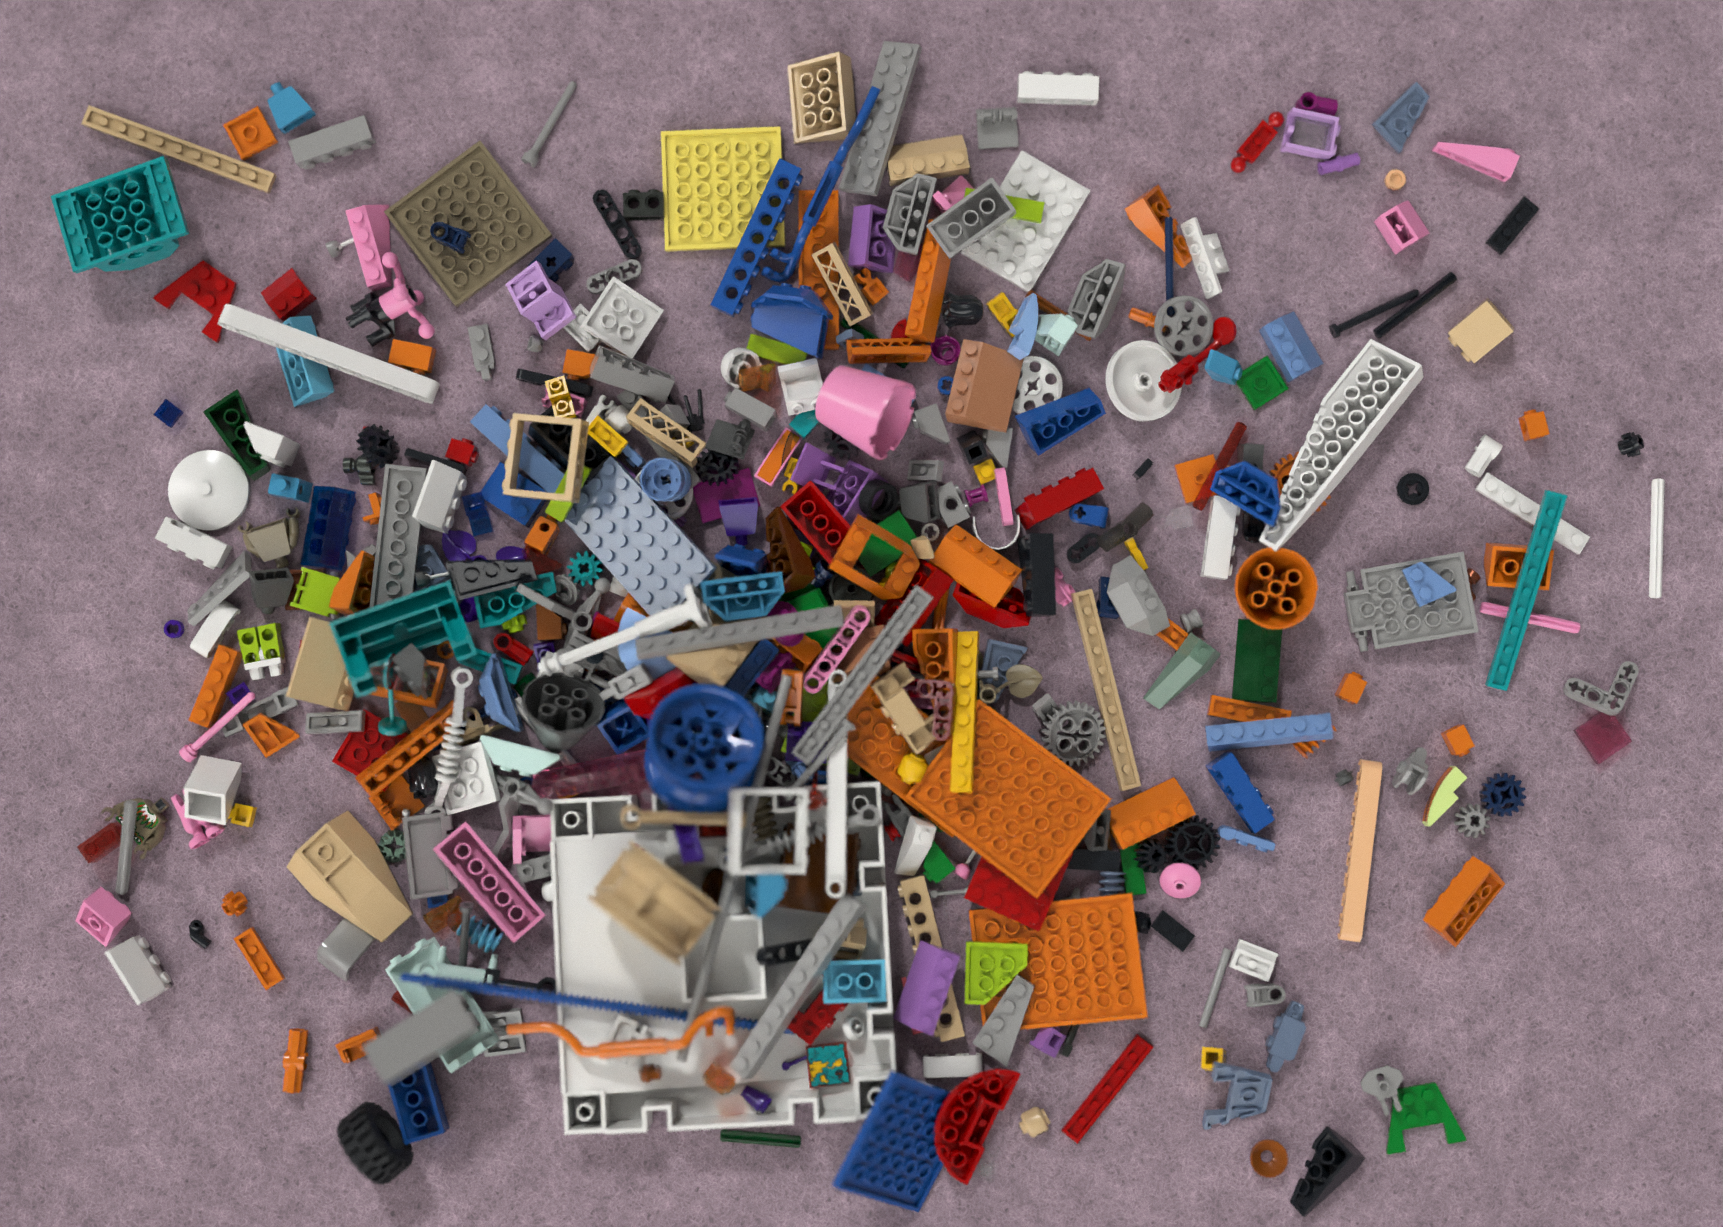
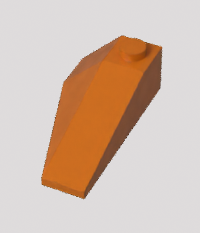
(1149, 217)

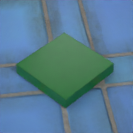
(1261, 383)

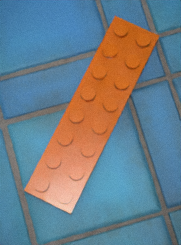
(822, 235)

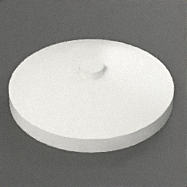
(1134, 380)
(209, 490)

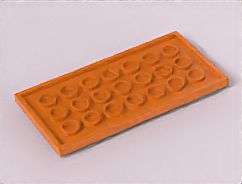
(879, 749)

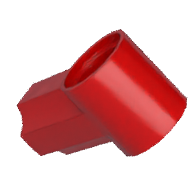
(515, 649)

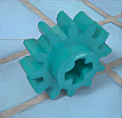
(584, 560)

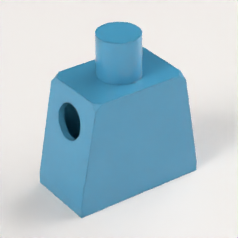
(288, 108)
(289, 488)

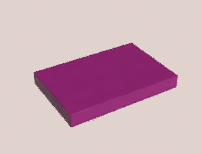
(708, 496)

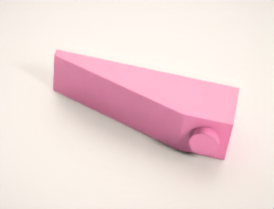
(1488, 160)

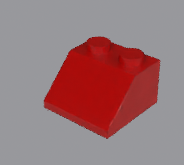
(288, 295)

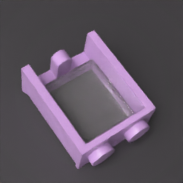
(1310, 134)

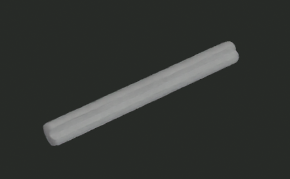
(126, 847)

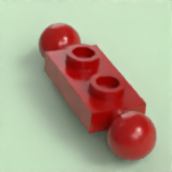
(1257, 142)

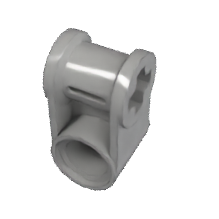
(1262, 994)

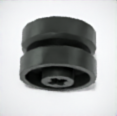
(839, 588)

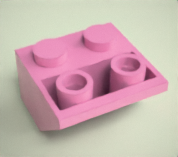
(1401, 227)

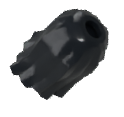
(962, 310)
(422, 778)

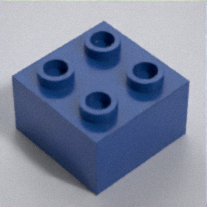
(622, 727)

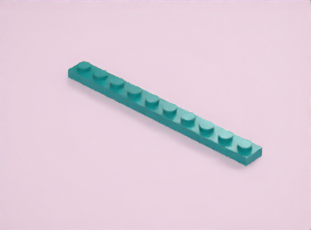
(1526, 590)

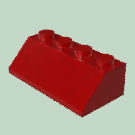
(817, 519)
(928, 579)

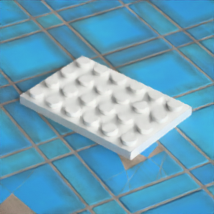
(1020, 247)

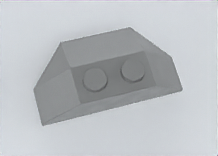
(909, 212)
(1097, 297)
(1136, 598)

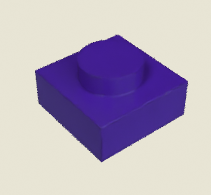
(238, 693)

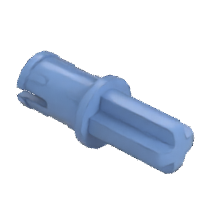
(797, 769)

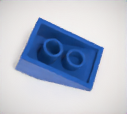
(521, 509)
(742, 561)

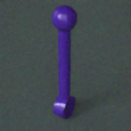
(785, 1065)

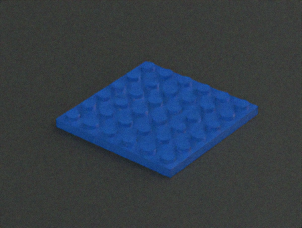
(896, 1148)

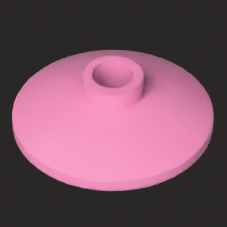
(1183, 874)

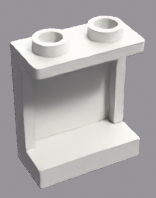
(800, 385)

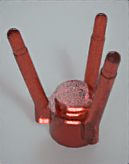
(817, 798)

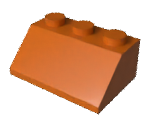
(1504, 564)

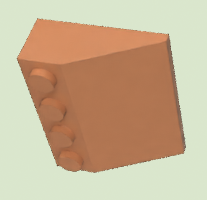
(983, 387)

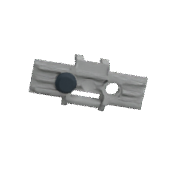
(605, 660)

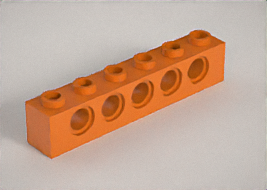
(405, 752)

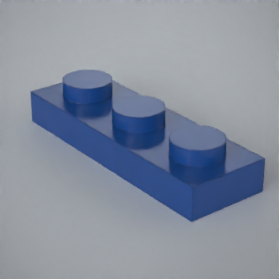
(752, 667)

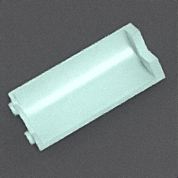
(419, 997)

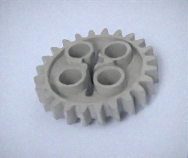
(1076, 716)

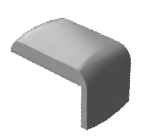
(343, 948)

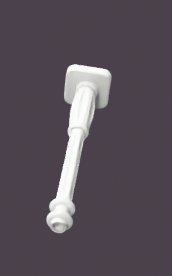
(656, 623)

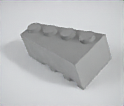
(631, 375)

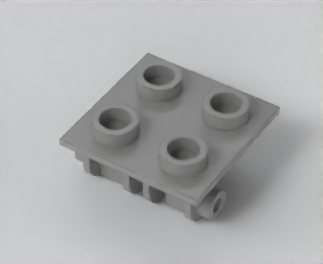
(997, 128)

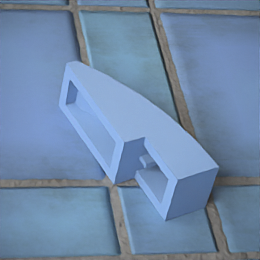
(1024, 327)

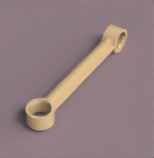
(675, 817)

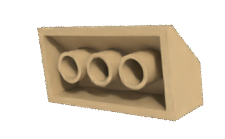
(931, 157)

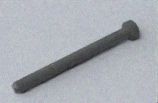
(466, 908)

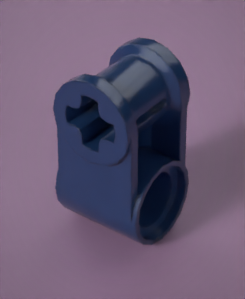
(453, 238)

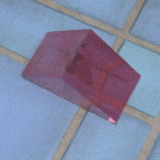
(907, 264)

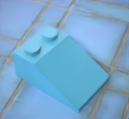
(854, 981)

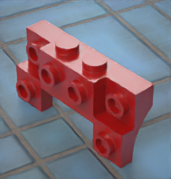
(815, 1018)

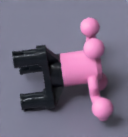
(390, 306)

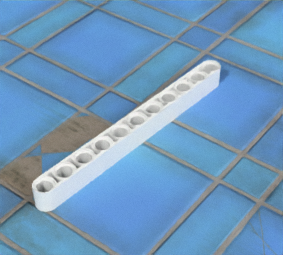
(328, 353)

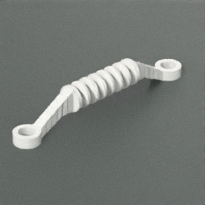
(455, 722)

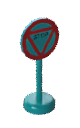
(391, 725)

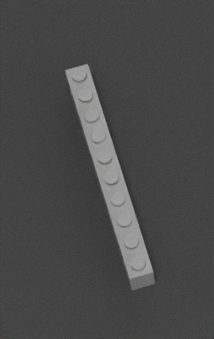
(798, 986)

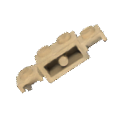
(902, 711)

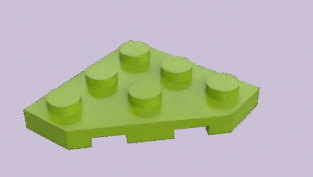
(991, 967)

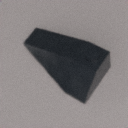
(1330, 1167)

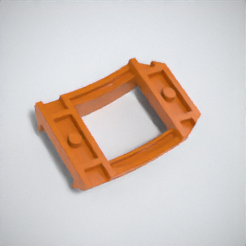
(852, 547)

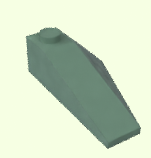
(1185, 667)

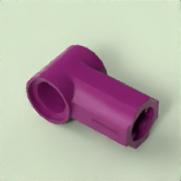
(1317, 104)

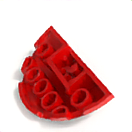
(967, 1119)

